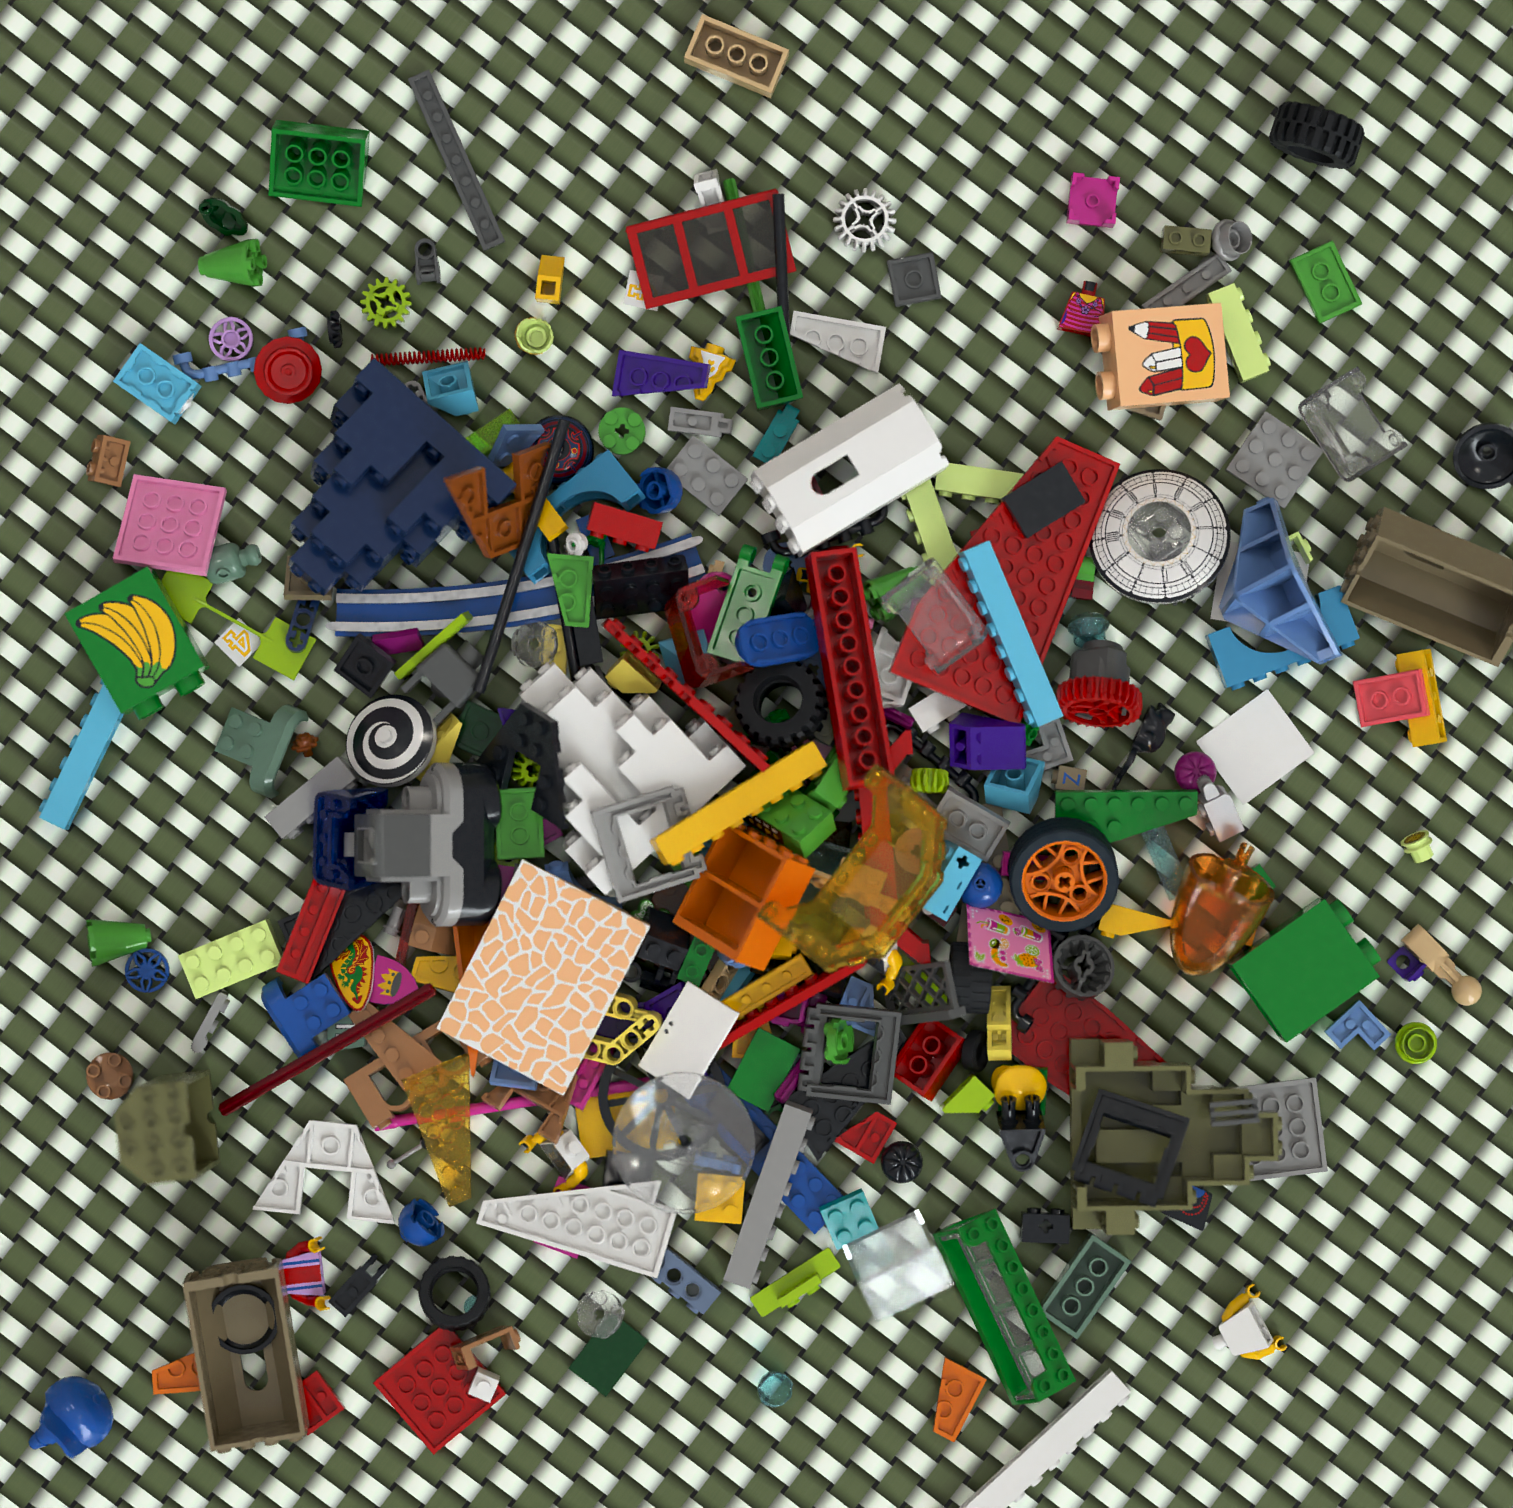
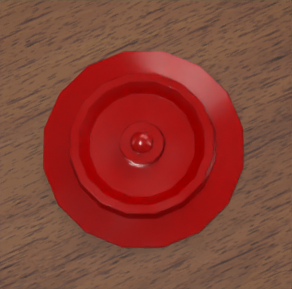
(287, 370)

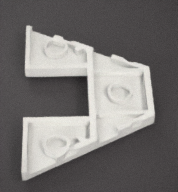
(329, 1148)

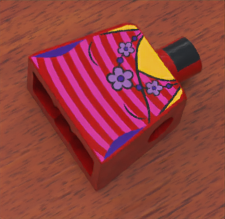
(1082, 310)

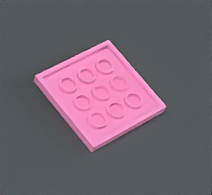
(169, 525)

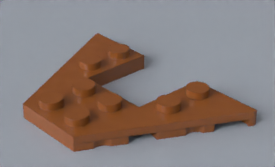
(502, 526)

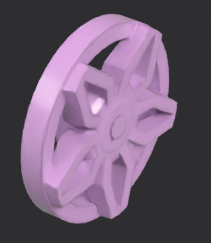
(231, 339)

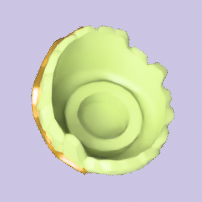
(534, 335)

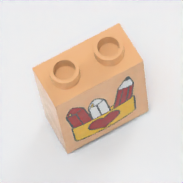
(1161, 356)

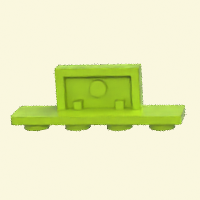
(796, 1283)

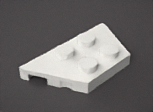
(892, 687)

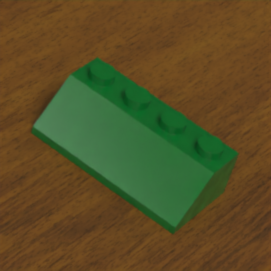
(769, 358)

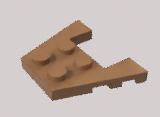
(543, 1097)

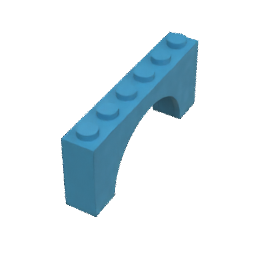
(598, 481)
(1240, 663)

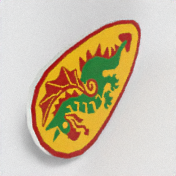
(355, 973)

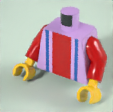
(305, 1274)

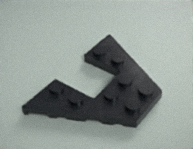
(536, 738)

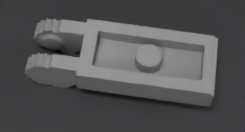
(209, 1023)

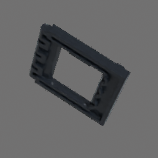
(1139, 1116)

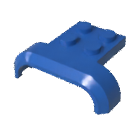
(305, 1011)

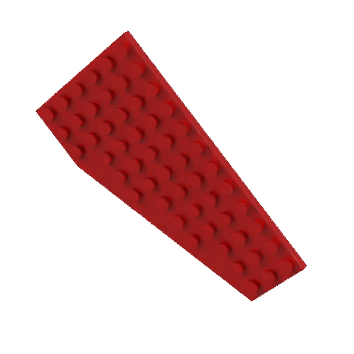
(1039, 577)

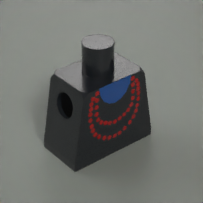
(1197, 1216)

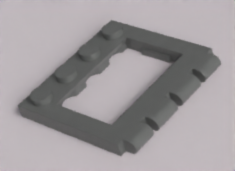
(883, 1053)

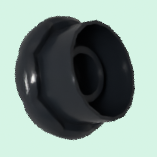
(901, 1162)

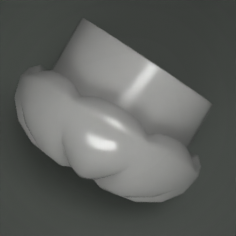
(1231, 239)

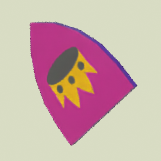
(391, 981)

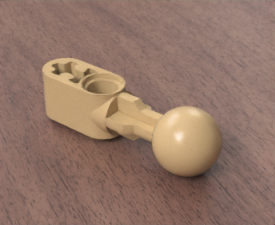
(1465, 989)

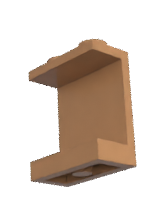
(462, 1351)

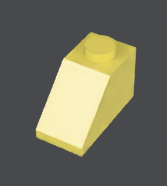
(631, 676)

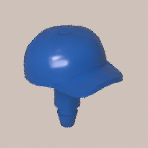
(73, 1416)

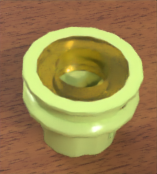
(1418, 846)

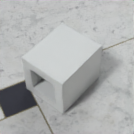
(484, 1384)

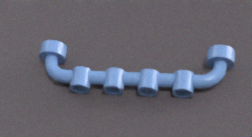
(231, 368)

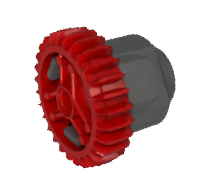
(1099, 687)

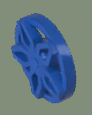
(147, 970)

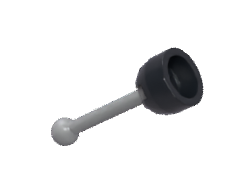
(391, 1164)

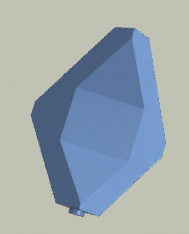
(1269, 589)

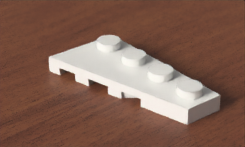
(844, 338)

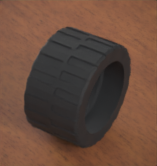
(971, 982)
(444, 1266)

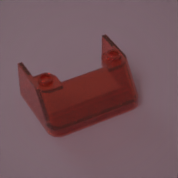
(697, 668)

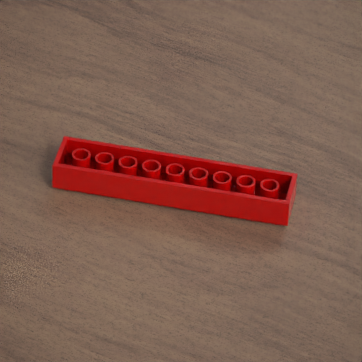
(848, 664)

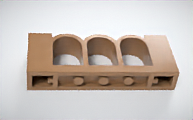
(370, 1098)

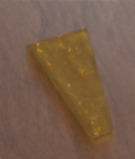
(443, 1115)

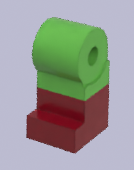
(1084, 581)

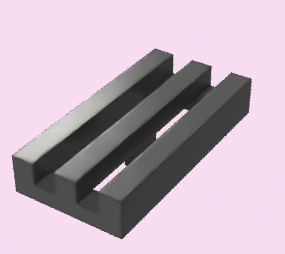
(1254, 1110)

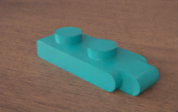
(777, 434)

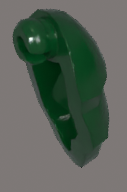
(223, 216)

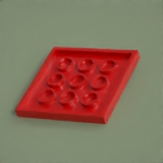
(432, 1391)

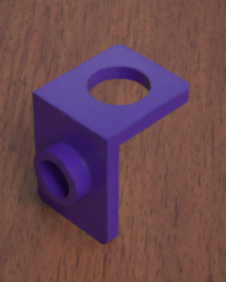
(1414, 969)

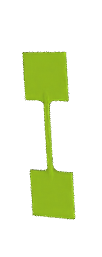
(190, 595)

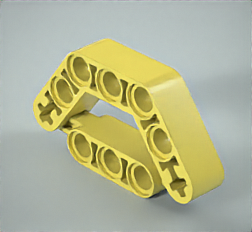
(622, 1042)

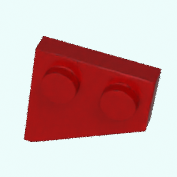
(868, 1136)
(320, 1401)

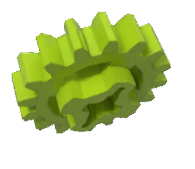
(381, 313)

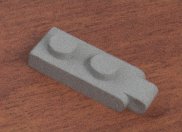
(698, 422)

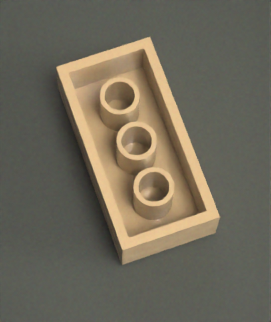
(736, 56)

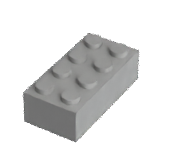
(298, 808)

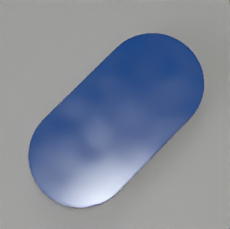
(777, 639)

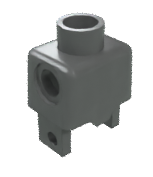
(450, 674)

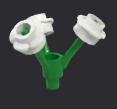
(578, 542)

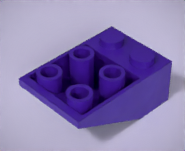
(986, 743)

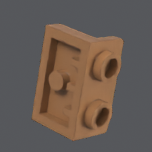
(108, 460)

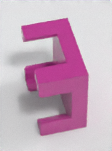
(1092, 201)

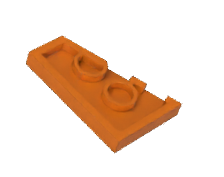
(176, 1376)
(956, 1398)

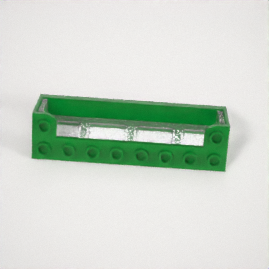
(1004, 1308)

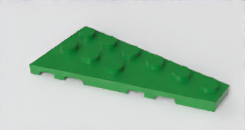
(1125, 812)

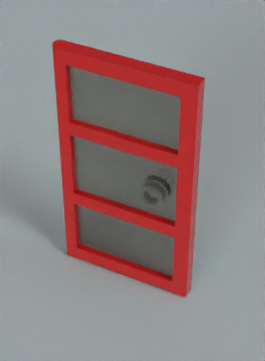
(706, 249)

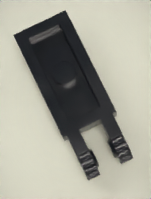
(356, 1287)

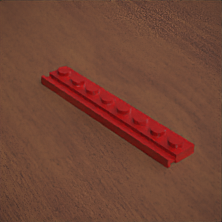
(310, 931)
(791, 998)

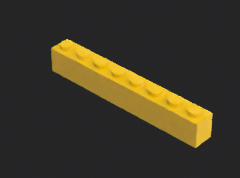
(738, 803)

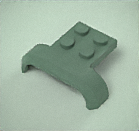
(260, 743)

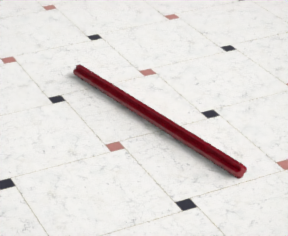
(327, 1049)

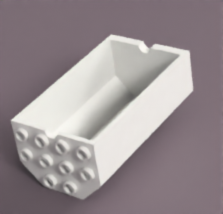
(886, 445)

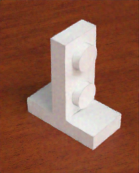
(708, 188)

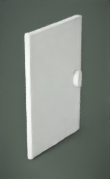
(692, 1036)

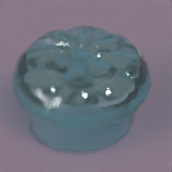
(1088, 627)

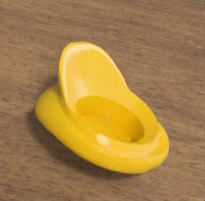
(1018, 1082)

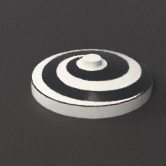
(391, 740)

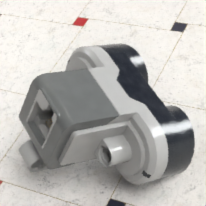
(437, 844)

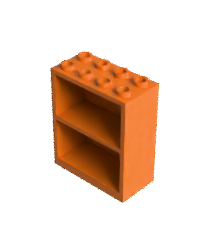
(738, 882)

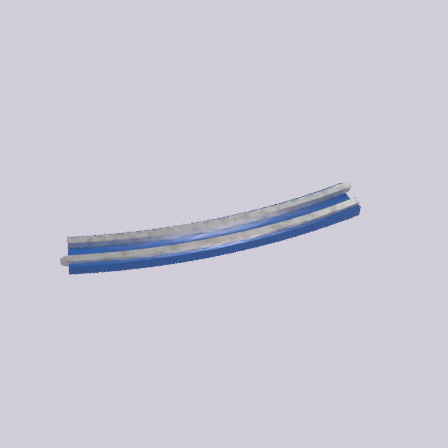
(436, 607)

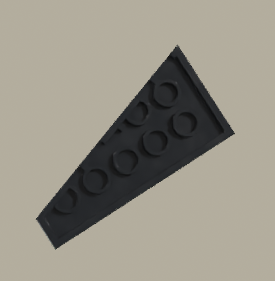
(355, 915)
(836, 1113)

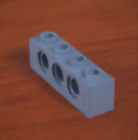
(707, 1290)

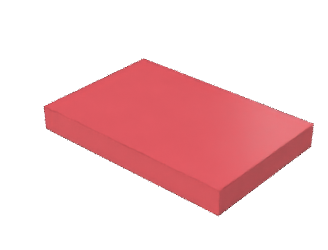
(1391, 698)

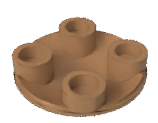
(109, 1075)

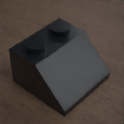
(664, 941)

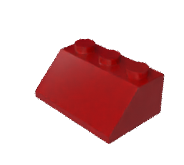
(623, 526)
(928, 1058)

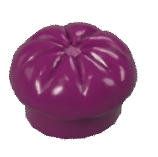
(1191, 767)

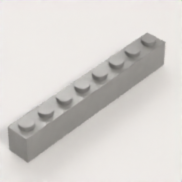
(768, 1194)

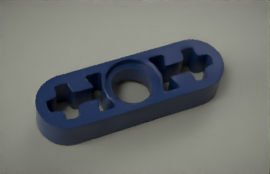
(303, 637)

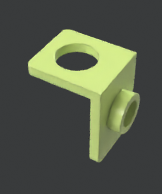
(1303, 546)

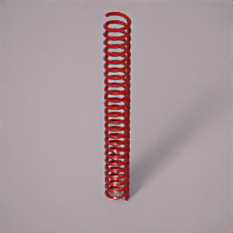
(402, 361)

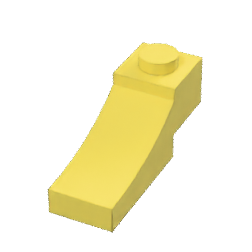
(999, 1025)

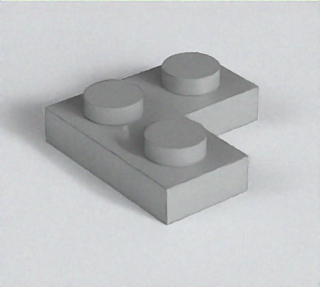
(1055, 746)

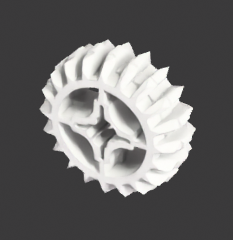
(853, 203)

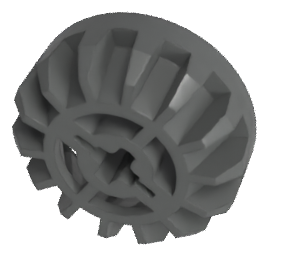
(1091, 957)

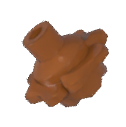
(305, 744)

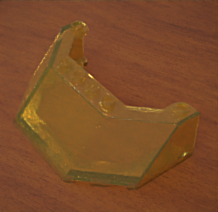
(876, 885)

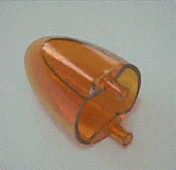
(1216, 910)

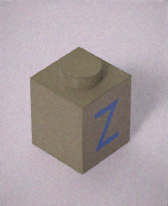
(1068, 778)

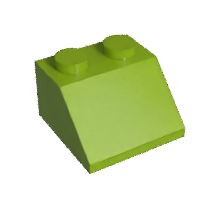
(969, 1097)

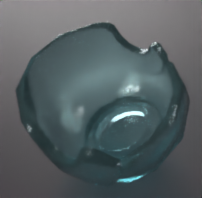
(774, 1389)

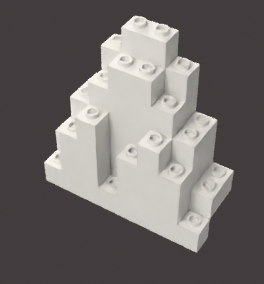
(623, 754)

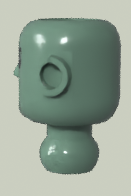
(230, 562)

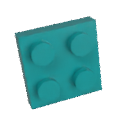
(848, 1218)

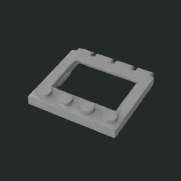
(615, 850)

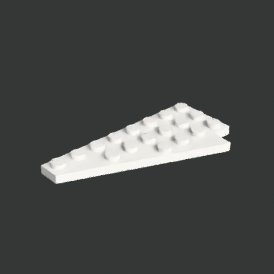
(590, 1222)

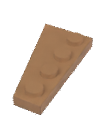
(395, 1047)

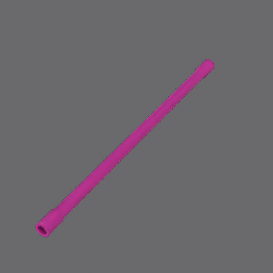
(512, 1103)

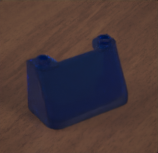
(332, 818)

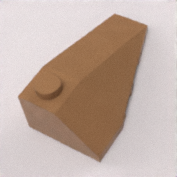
(431, 938)

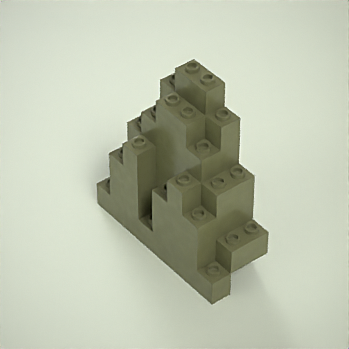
(1207, 1154)

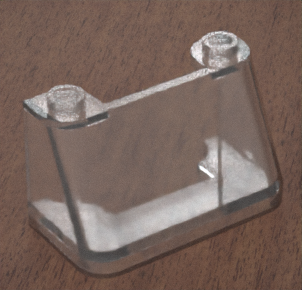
(1348, 427)
(936, 614)

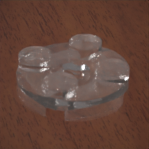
(547, 644)
(612, 1314)

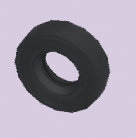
(974, 1051)

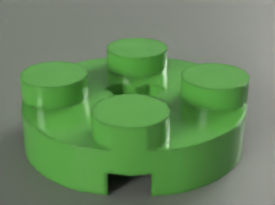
(612, 421)
(839, 1040)

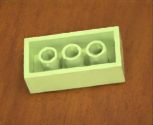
(231, 958)

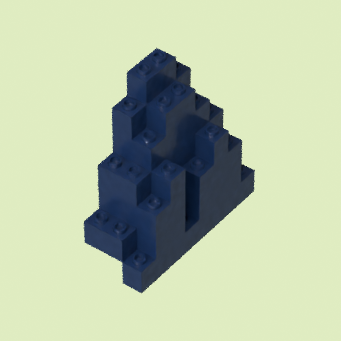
(384, 485)

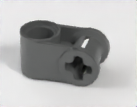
(426, 264)

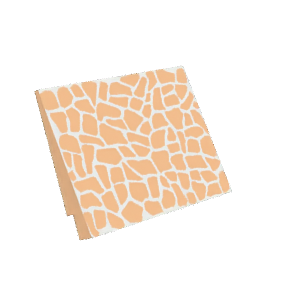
(543, 976)

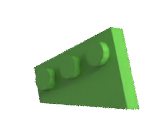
(573, 586)

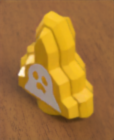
(719, 364)

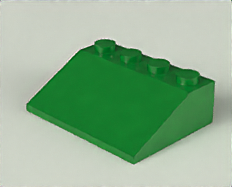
(318, 162)

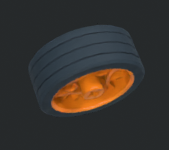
(1063, 874)

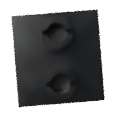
(1021, 1130)

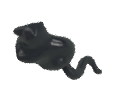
(1148, 736)

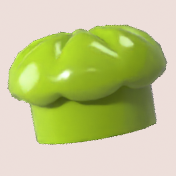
(1416, 1043)

